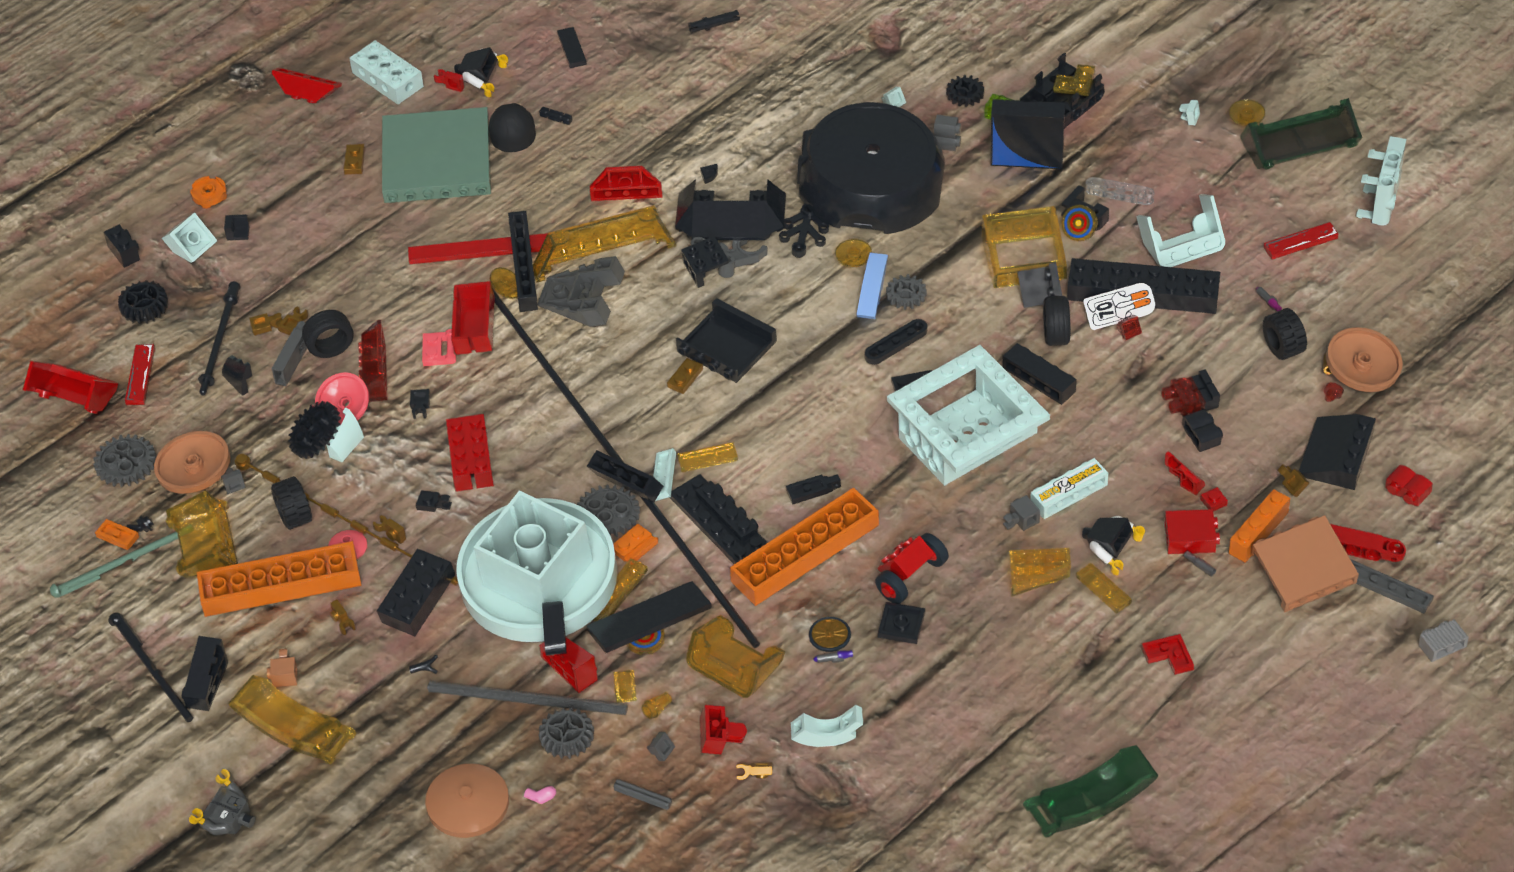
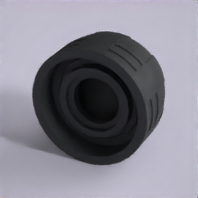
(511, 128)

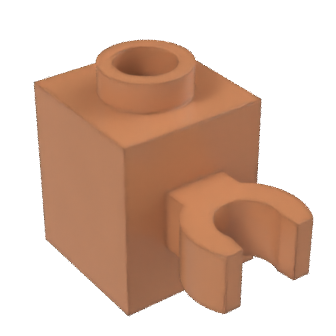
(283, 670)

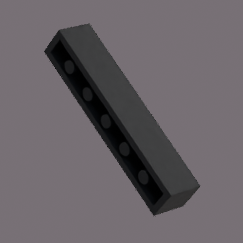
(523, 261)

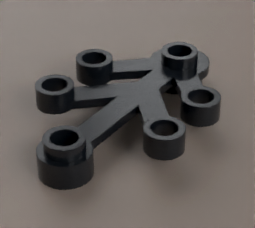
(804, 228)

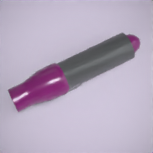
(1271, 300)

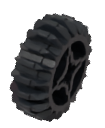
(144, 306)

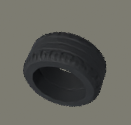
(1056, 320)
(322, 322)

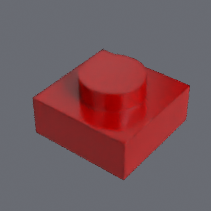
(1214, 499)

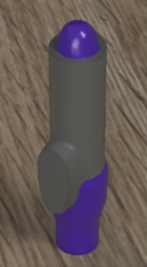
(835, 657)

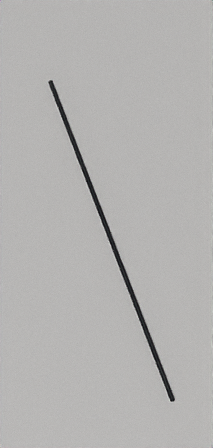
(612, 453)

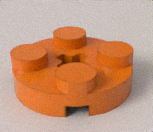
(207, 199)

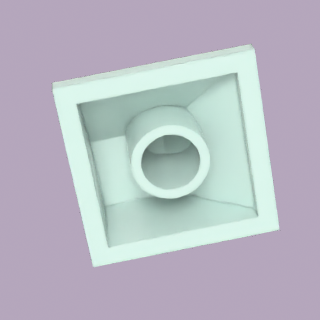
(189, 238)

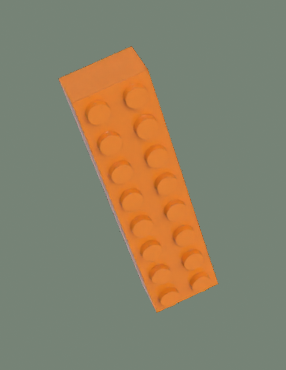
(804, 546)
(278, 578)

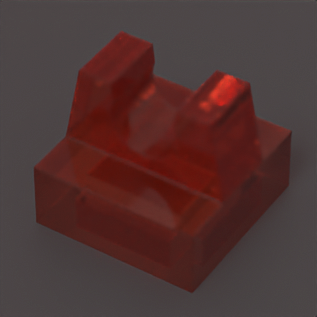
(1129, 327)

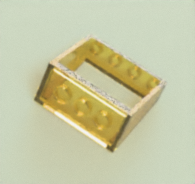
(1017, 227)

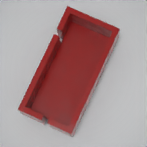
(473, 317)
(469, 452)

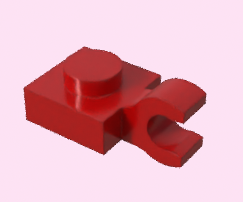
(451, 80)

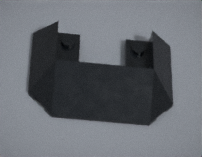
(730, 220)

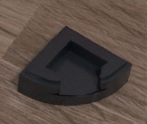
(709, 173)

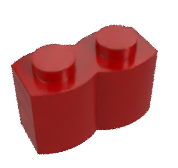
(1408, 485)

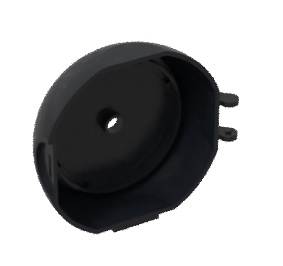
(865, 189)

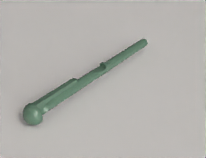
(93, 575)

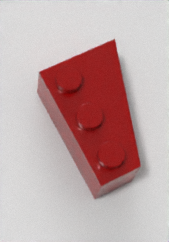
(575, 667)

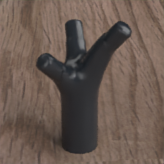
(424, 666)

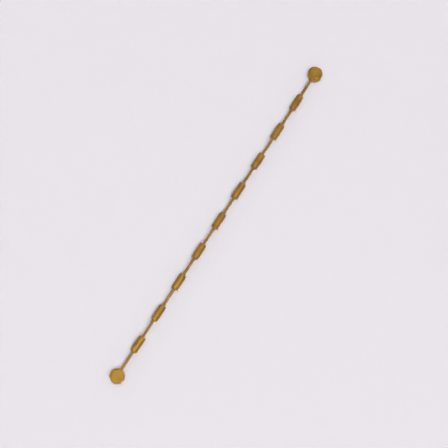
(243, 463)

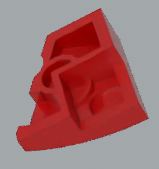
(1188, 479)

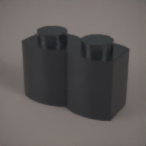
(1202, 430)

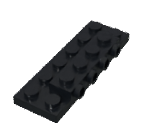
(718, 517)

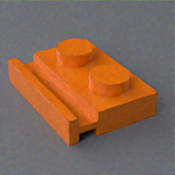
(634, 543)

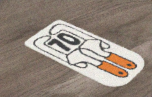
(1118, 305)

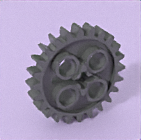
(124, 460)
(612, 507)

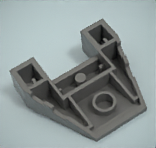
(579, 292)

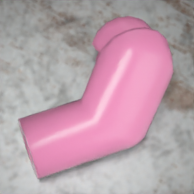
(542, 795)

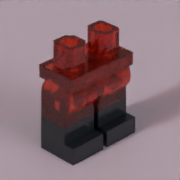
(1191, 394)

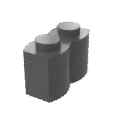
(947, 132)

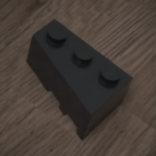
(205, 673)

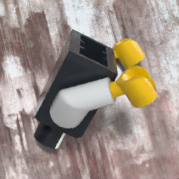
(478, 66)
(1109, 537)

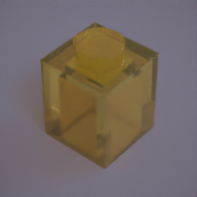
(625, 686)

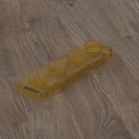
(625, 583)

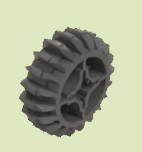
(567, 735)

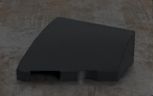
(237, 373)

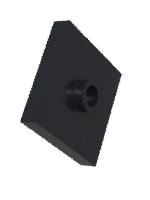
(901, 623)

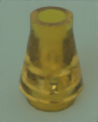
(655, 705)

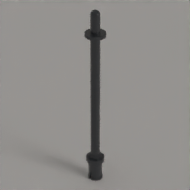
(230, 299)

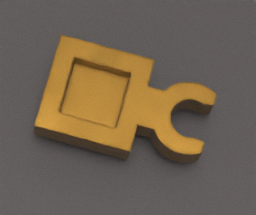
(291, 321)

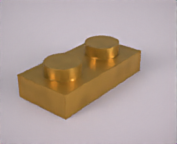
(354, 159)
(685, 375)

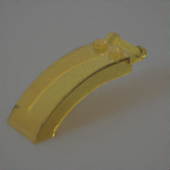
(289, 721)

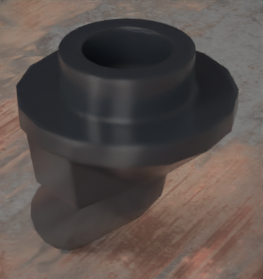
(143, 523)

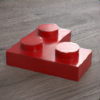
(1169, 648)

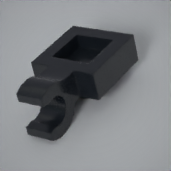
(431, 501)

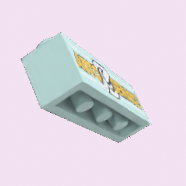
(1069, 488)

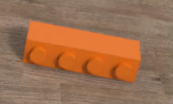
(1259, 525)

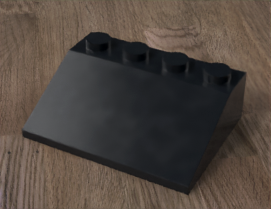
(1338, 449)

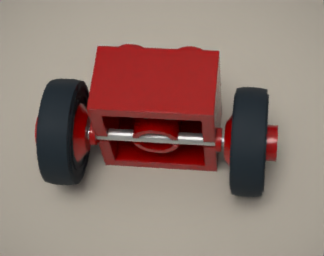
(905, 561)

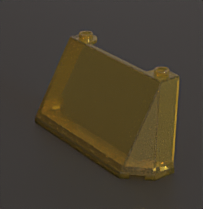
(600, 237)

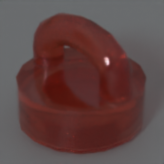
(1333, 391)

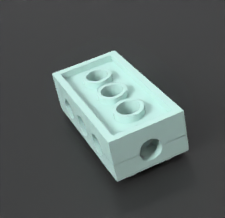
(386, 72)

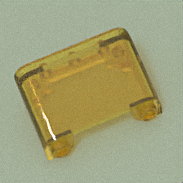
(202, 534)
(729, 661)

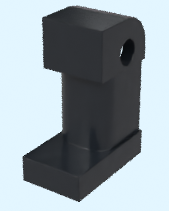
(1077, 198)

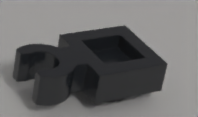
(419, 402)

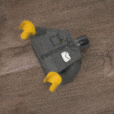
(226, 810)

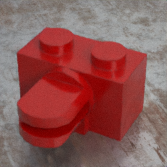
(717, 730)

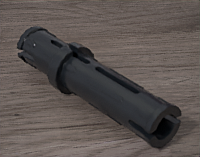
(707, 23)

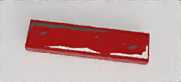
(1301, 240)
(140, 374)

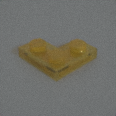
(1079, 83)

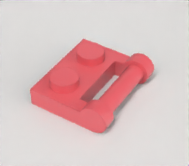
(433, 349)

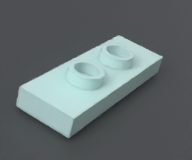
(664, 471)

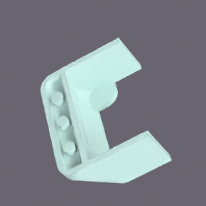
(1204, 240)

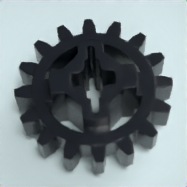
(965, 90)

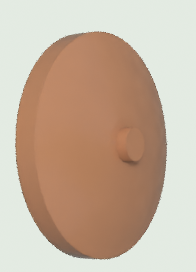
(1364, 359)
(192, 462)
(467, 800)

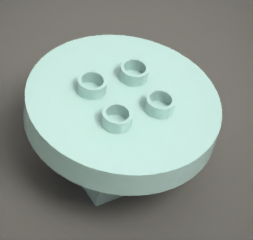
(535, 556)

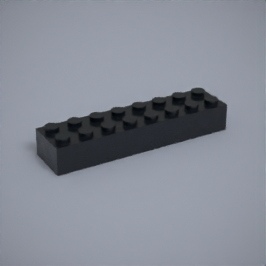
(1171, 286)

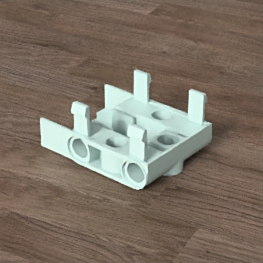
(1387, 182)

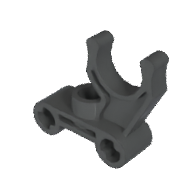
(736, 256)

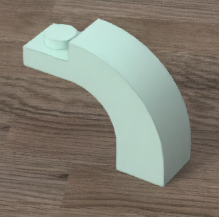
(827, 732)

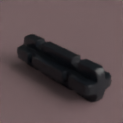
(555, 115)

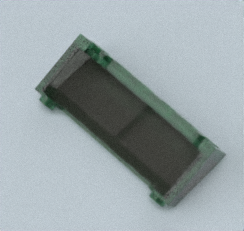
(1302, 135)

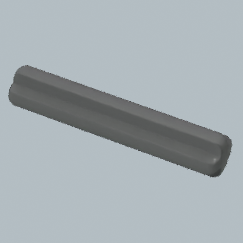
(642, 794)

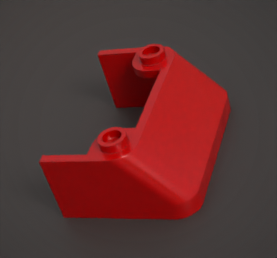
(69, 384)

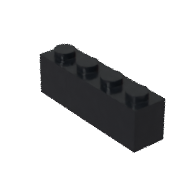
(1039, 373)
(625, 476)

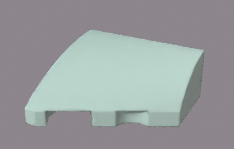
(346, 438)

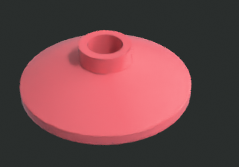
(358, 539)

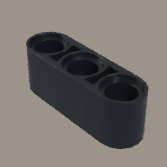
(554, 628)

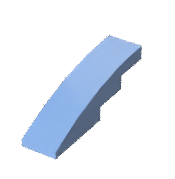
(872, 285)

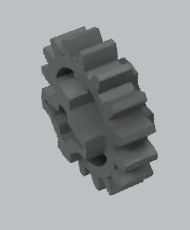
(906, 292)

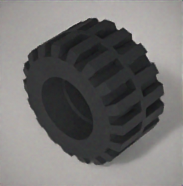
(1284, 333)
(291, 502)

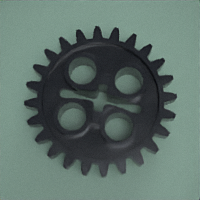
(314, 429)

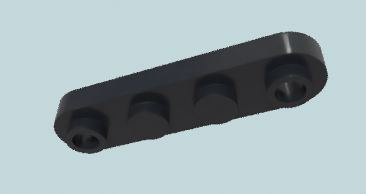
(896, 341)

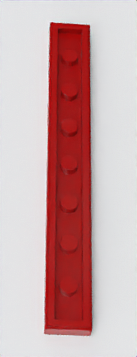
(468, 249)

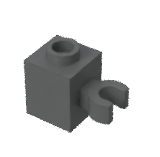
(1023, 513)

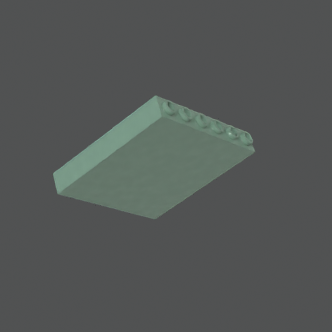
(436, 155)

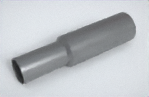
(1201, 564)

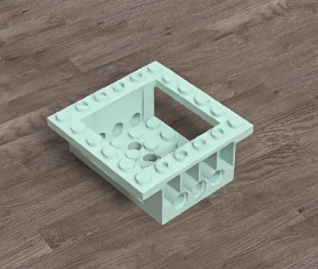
(997, 401)

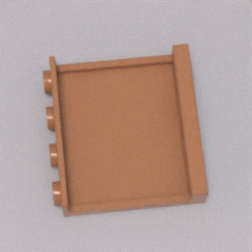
(1305, 562)

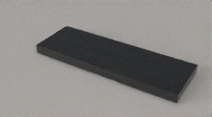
(649, 616)

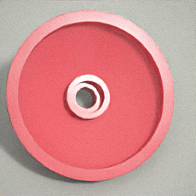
(343, 389)

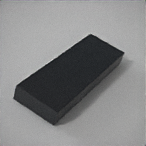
(571, 47)

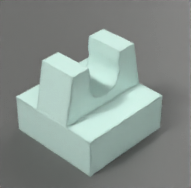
(894, 97)
(1190, 112)

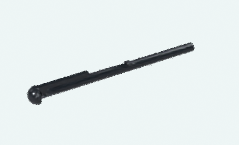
(116, 619)

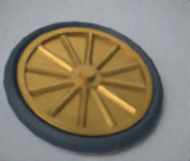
(829, 634)

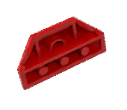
(304, 85)
(624, 184)

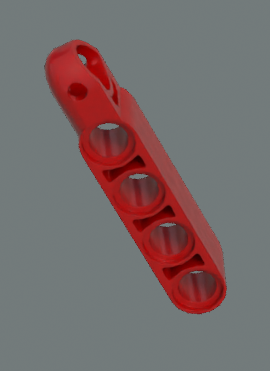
(1369, 545)

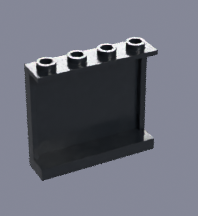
(728, 341)

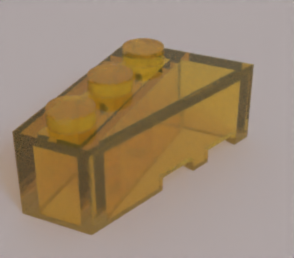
(1037, 568)

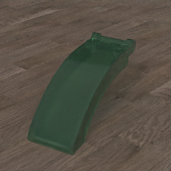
(1093, 793)

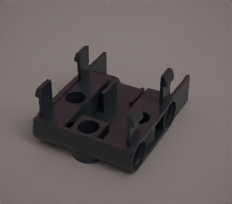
(1075, 104)

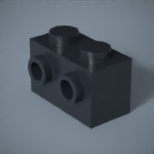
(121, 245)

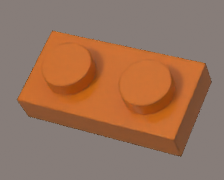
(117, 534)

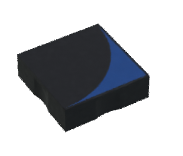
(1027, 134)

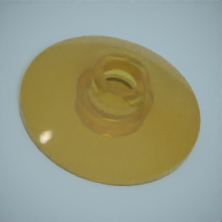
(1247, 112)
(853, 252)
(504, 282)

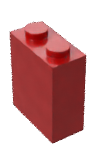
(1191, 531)

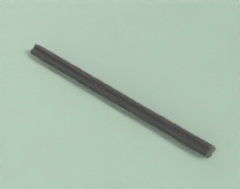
(527, 698)

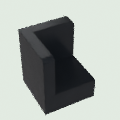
(236, 227)

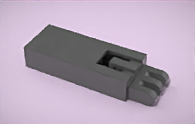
(289, 356)

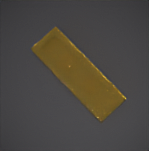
(707, 457)
(1103, 588)

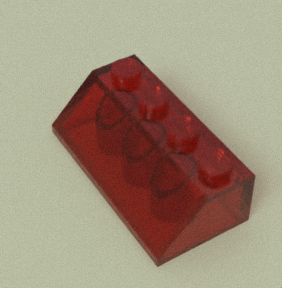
(374, 361)

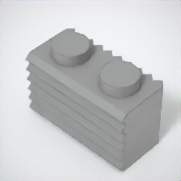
(1443, 640)

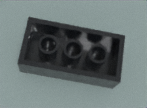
(416, 592)

